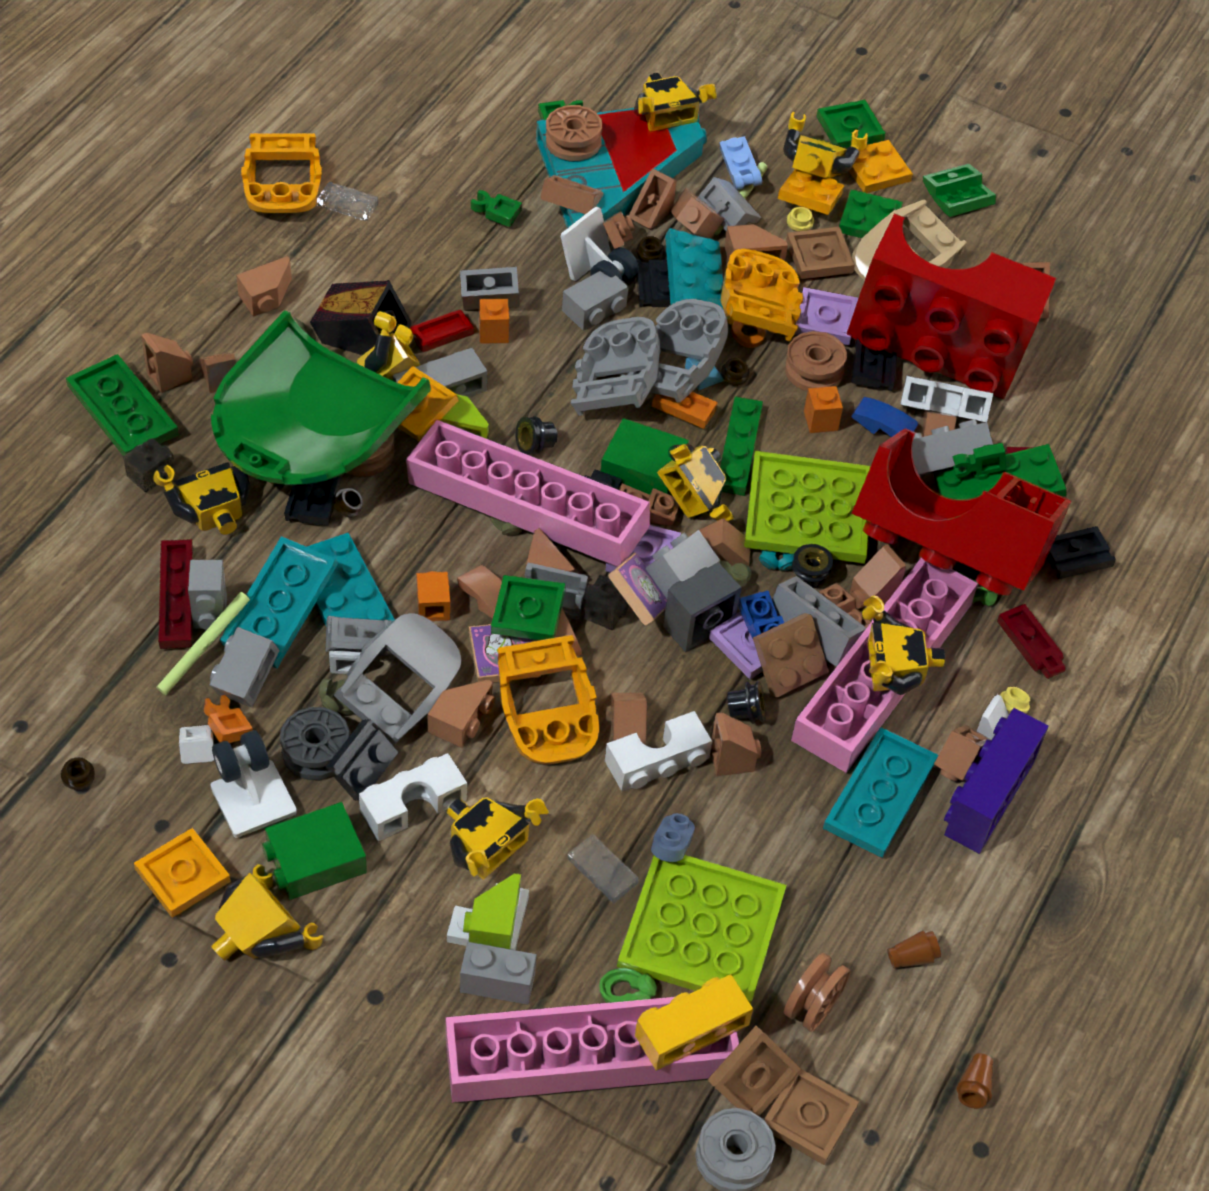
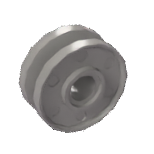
(737, 1129)

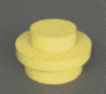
(800, 219)
(1016, 698)

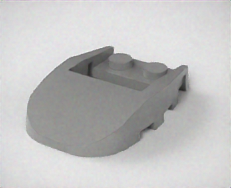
(693, 331)
(612, 350)
(422, 649)

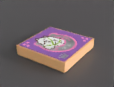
(639, 589)
(485, 651)

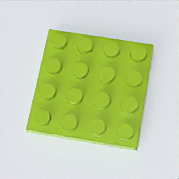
(805, 503)
(701, 924)

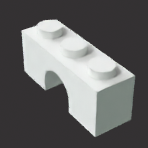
(946, 398)
(637, 764)
(434, 781)

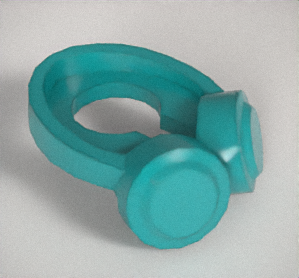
(769, 560)

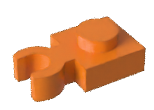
(226, 723)

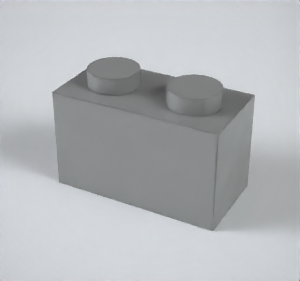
(489, 284)
(594, 299)
(682, 561)
(206, 591)
(244, 666)
(497, 973)

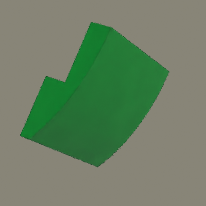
(959, 190)

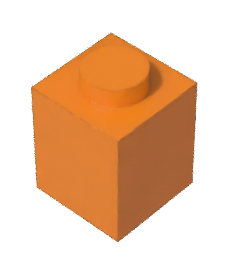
(493, 321)
(823, 409)
(433, 595)

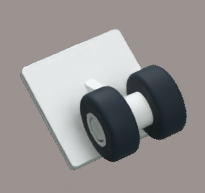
(588, 249)
(251, 795)

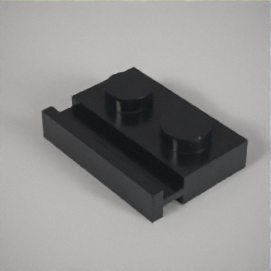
(653, 283)
(873, 367)
(312, 501)
(1080, 553)
(362, 759)

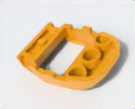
(281, 196)
(761, 292)
(552, 733)

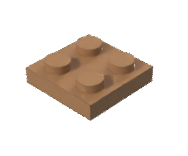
(820, 252)
(790, 655)
(754, 1073)
(810, 1116)

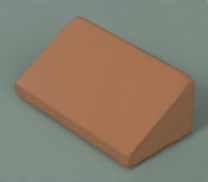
(570, 194)

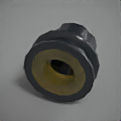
(534, 435)
(819, 566)
(747, 703)

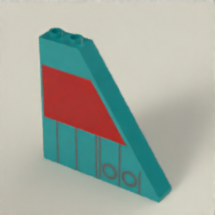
(625, 159)

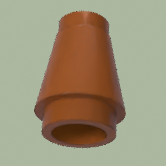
(915, 950)
(976, 1083)

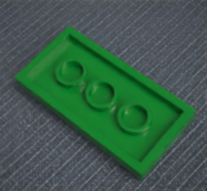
(121, 404)
(1032, 465)

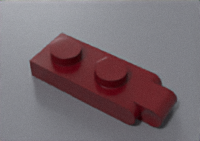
(1032, 641)

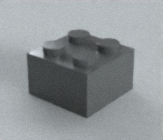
(700, 605)

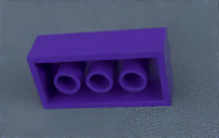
(994, 779)

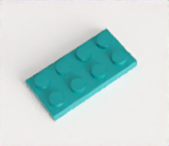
(693, 267)
(351, 588)
(283, 594)
(880, 792)

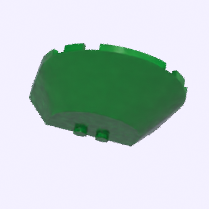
(304, 411)

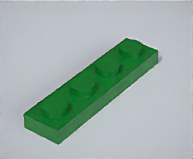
(740, 444)

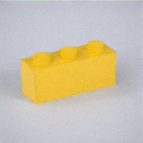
(693, 1021)

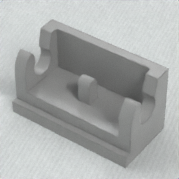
(728, 203)
(575, 586)
(352, 634)

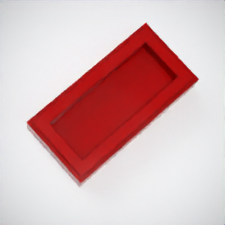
(442, 330)

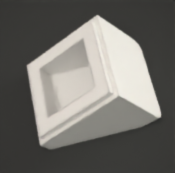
(342, 661)
(991, 716)
(196, 744)

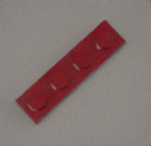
(174, 601)

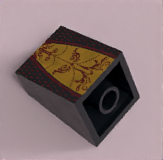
(349, 313)

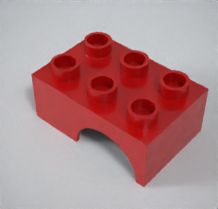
(950, 320)
(997, 533)

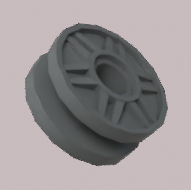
(309, 727)

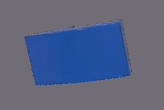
(879, 415)
(759, 613)

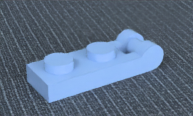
(740, 162)

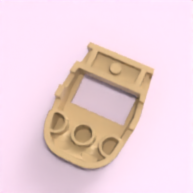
(923, 225)

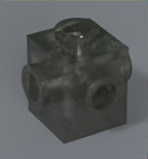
(144, 461)
(604, 603)

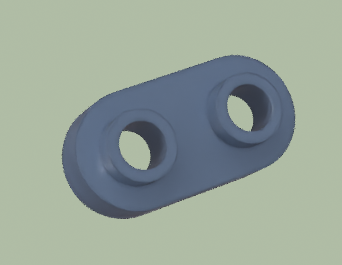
(673, 838)

